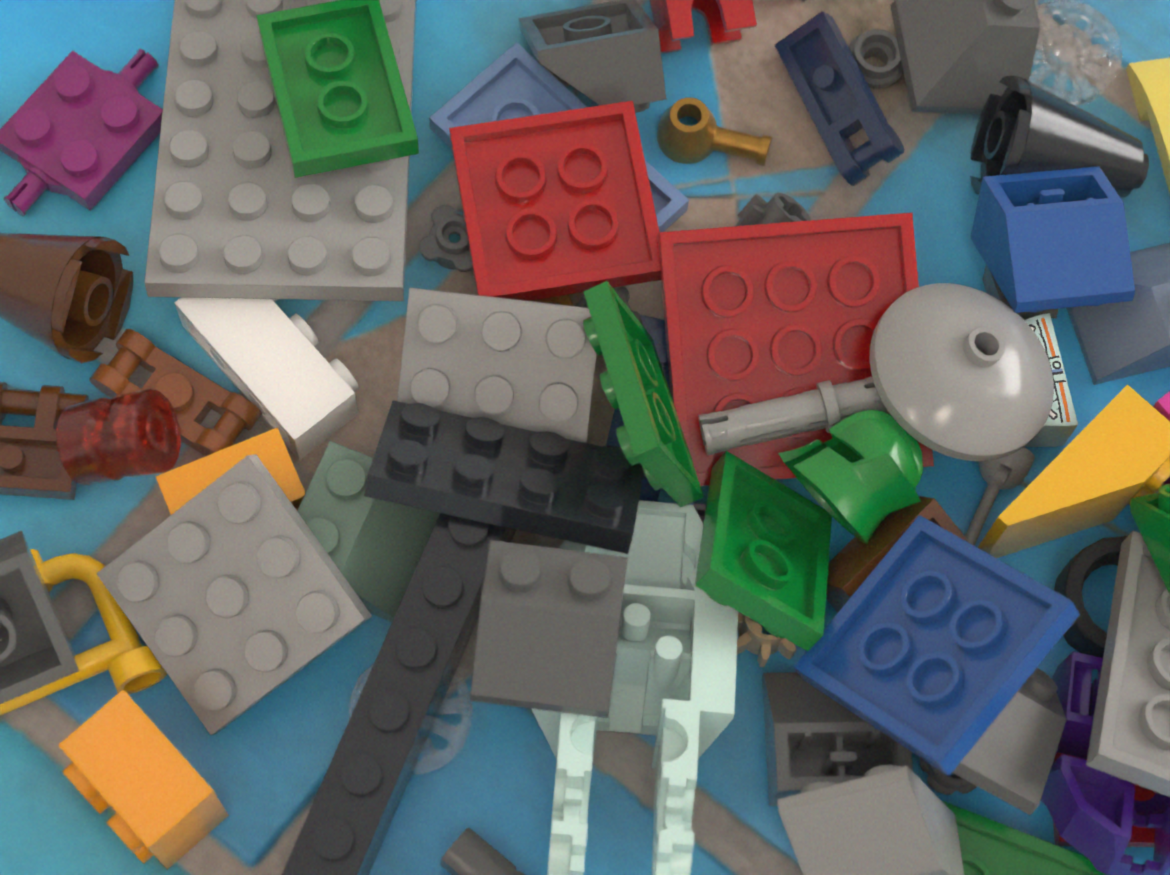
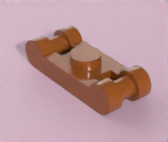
(186, 389)

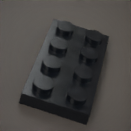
(506, 476)

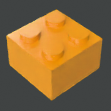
(139, 773)

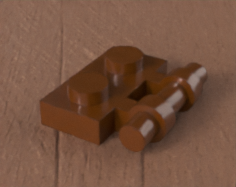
(29, 454)

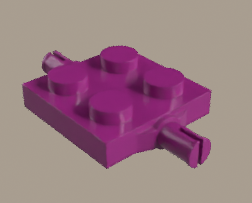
(80, 130)

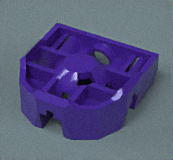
(1091, 806)

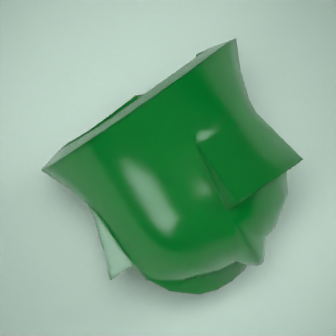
(860, 471)

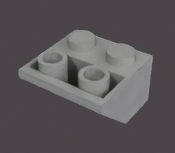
(872, 827)

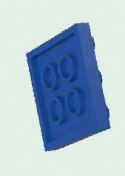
(936, 643)

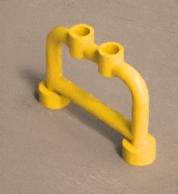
(128, 662)

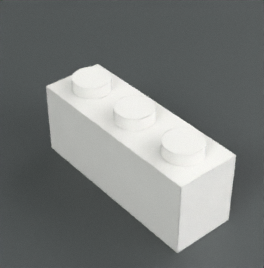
(274, 366)

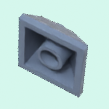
(1133, 334)

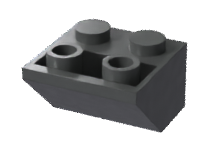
(817, 738)

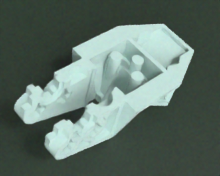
(668, 681)

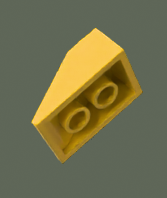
(1092, 480)

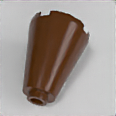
(64, 290)

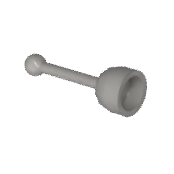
(999, 474)

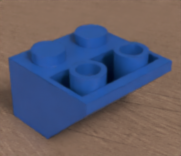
(1054, 239)

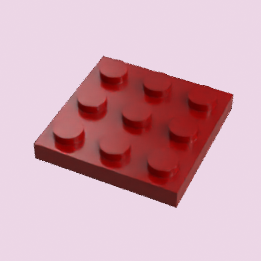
(557, 202)

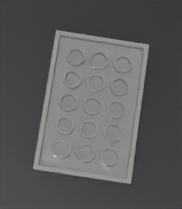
(225, 187)

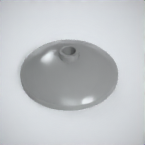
(949, 390)

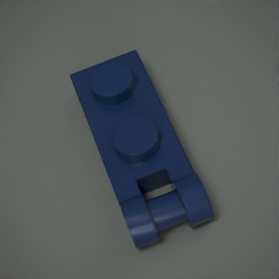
(838, 97)

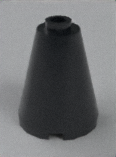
(1042, 132)

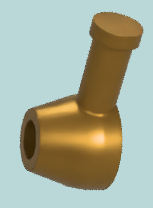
(697, 142)

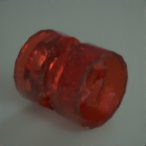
(118, 437)

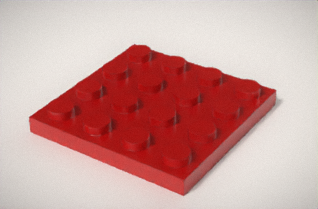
(774, 315)

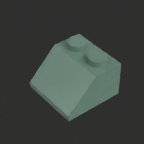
(366, 537)

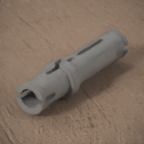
(788, 415)

